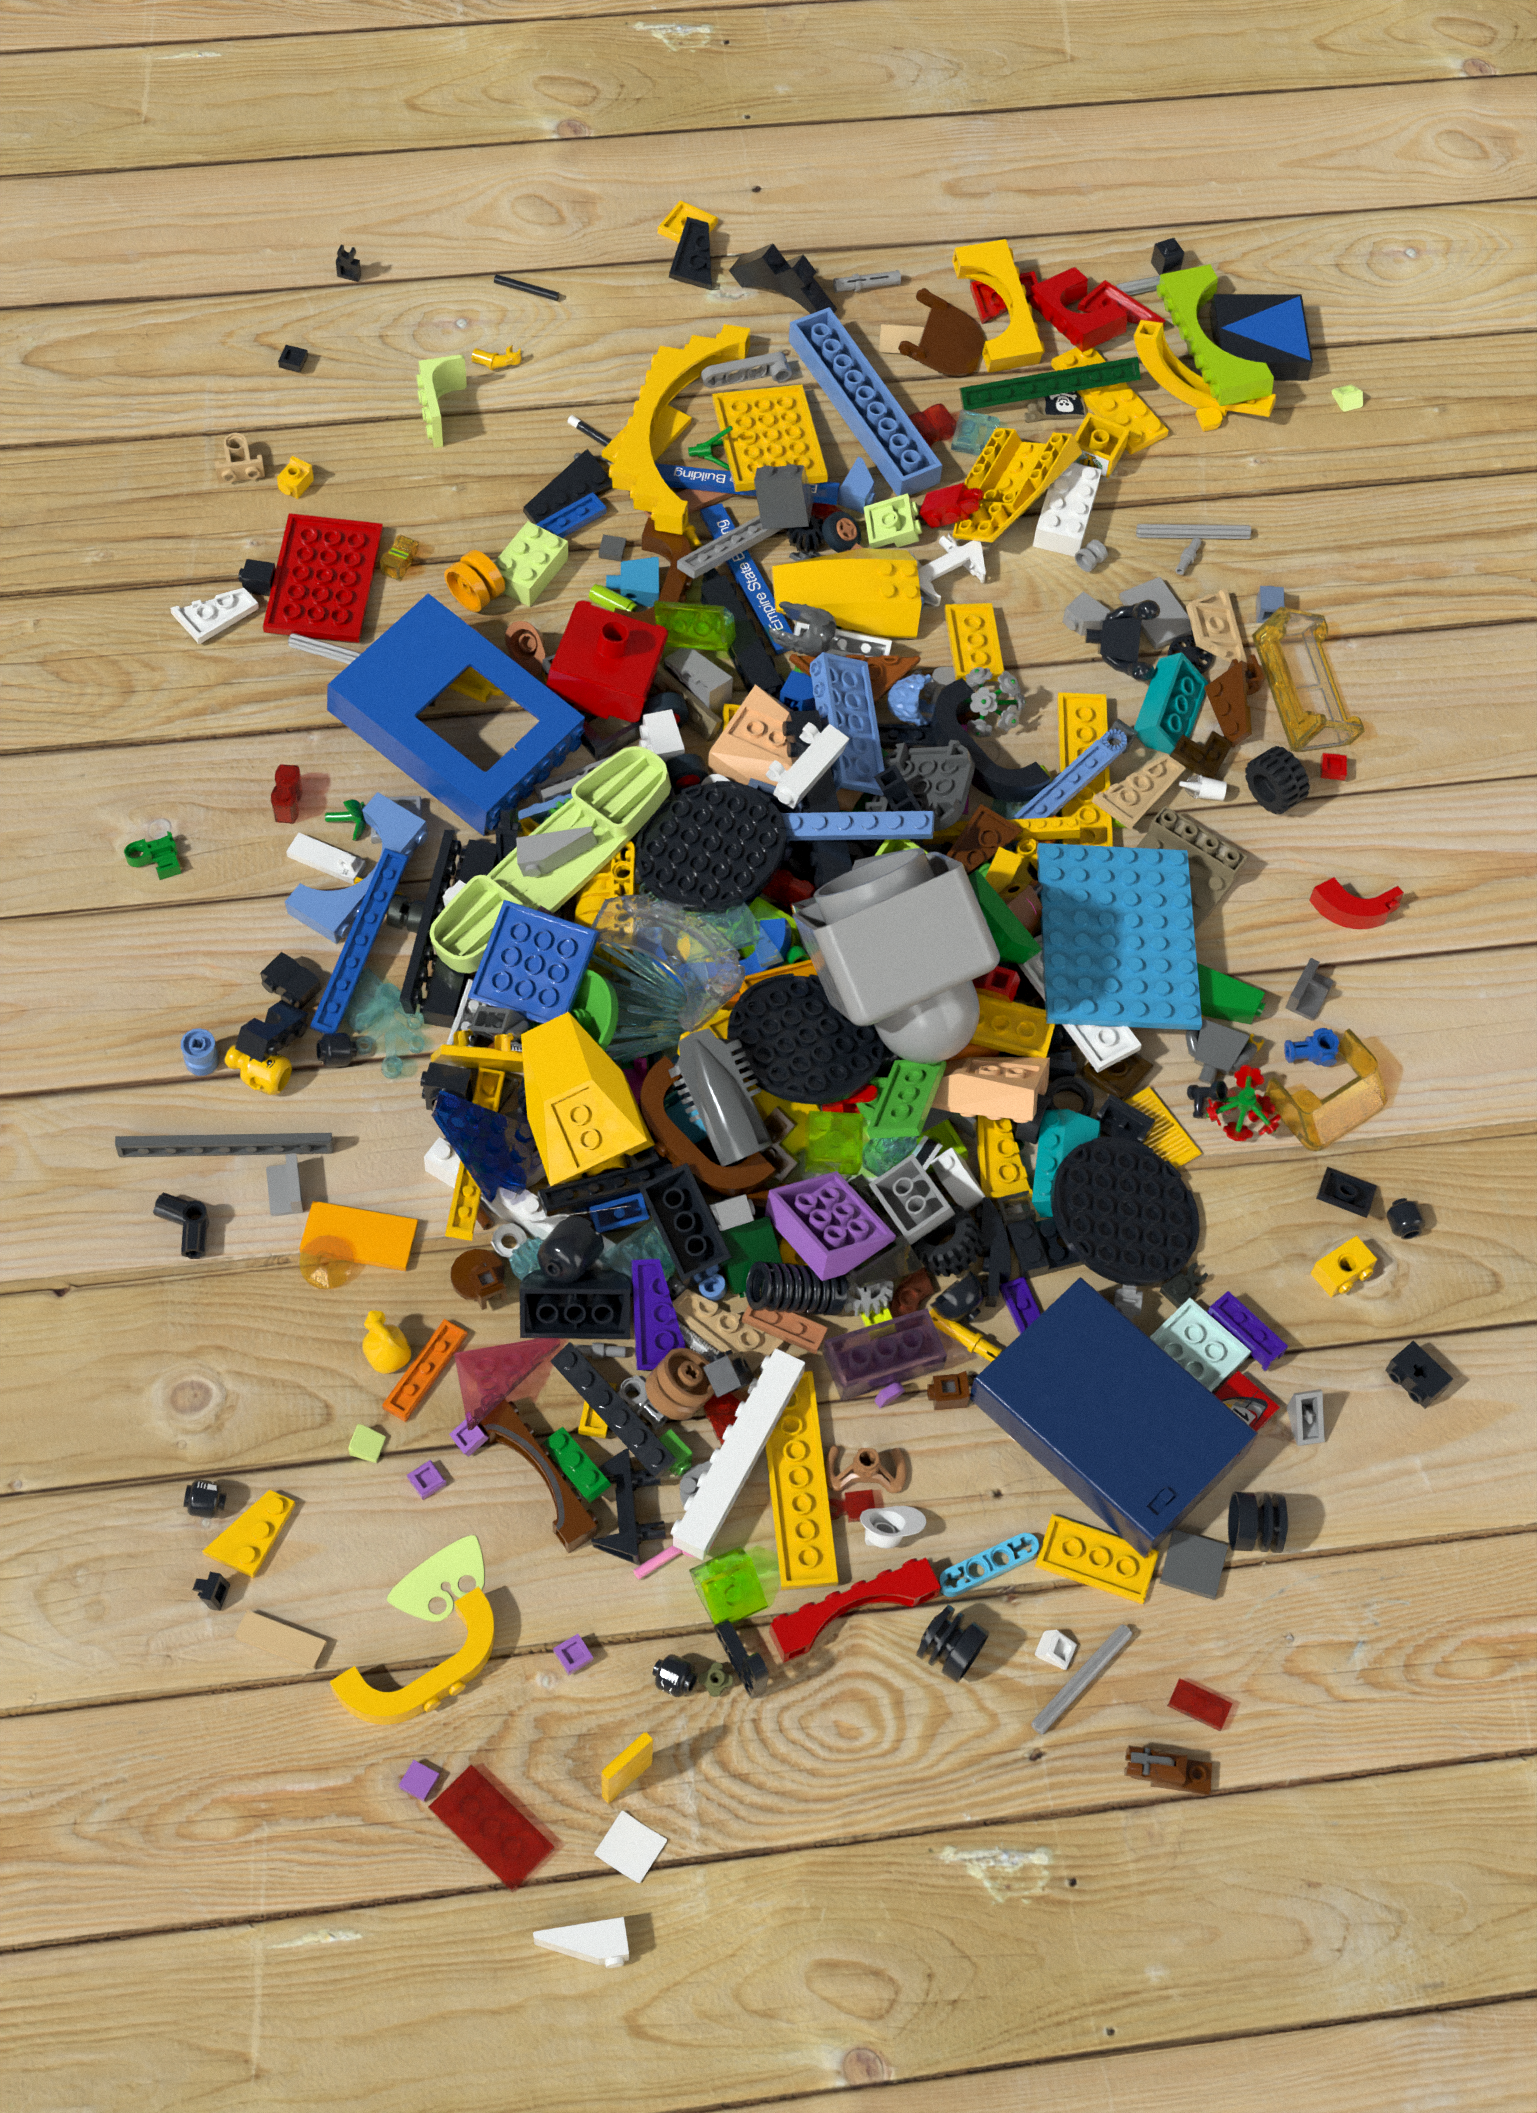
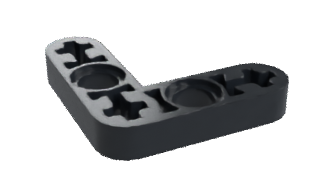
(750, 1668)

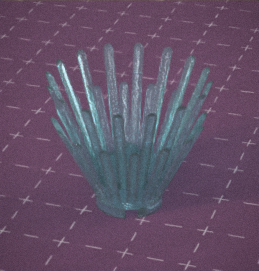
(656, 1009)

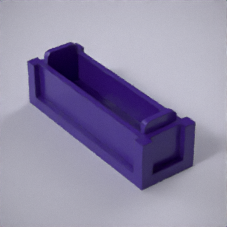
(1248, 1329)

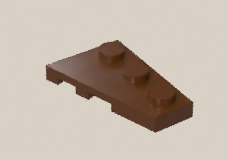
(982, 838)

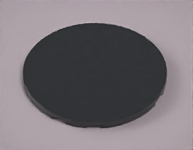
(711, 846)
(801, 1042)
(1124, 1211)

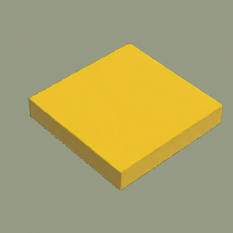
(675, 221)

